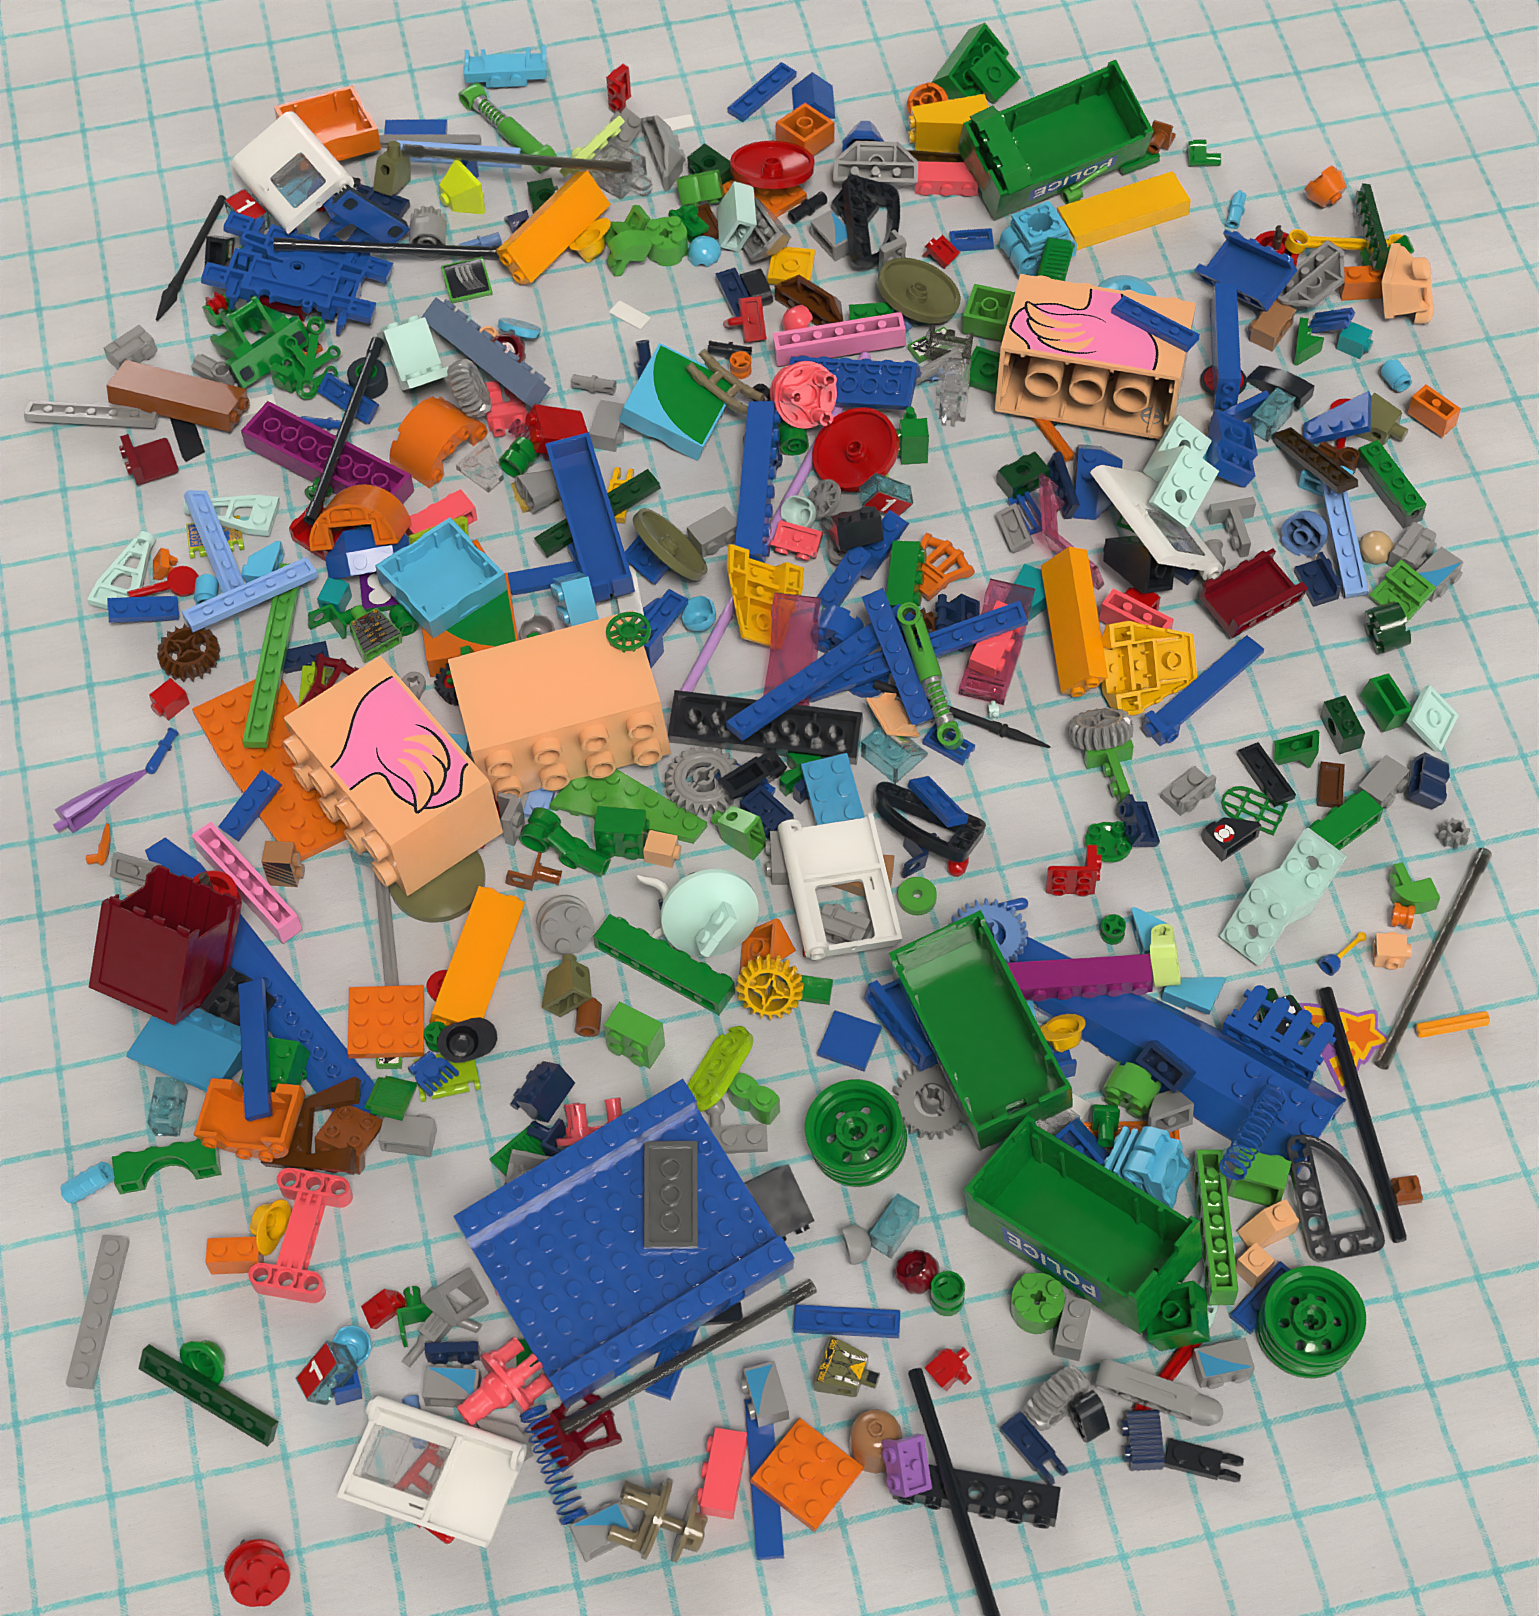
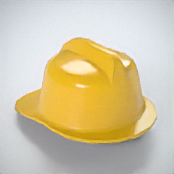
(591, 241)
(1064, 1031)
(270, 1224)

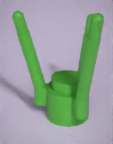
(1074, 192)

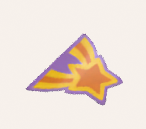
(1361, 1034)

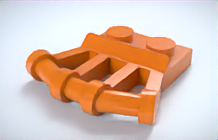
(934, 577)

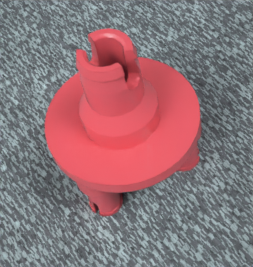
(577, 1120)
(504, 1385)

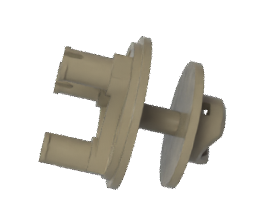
(654, 1503)

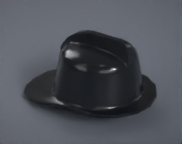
(467, 1040)

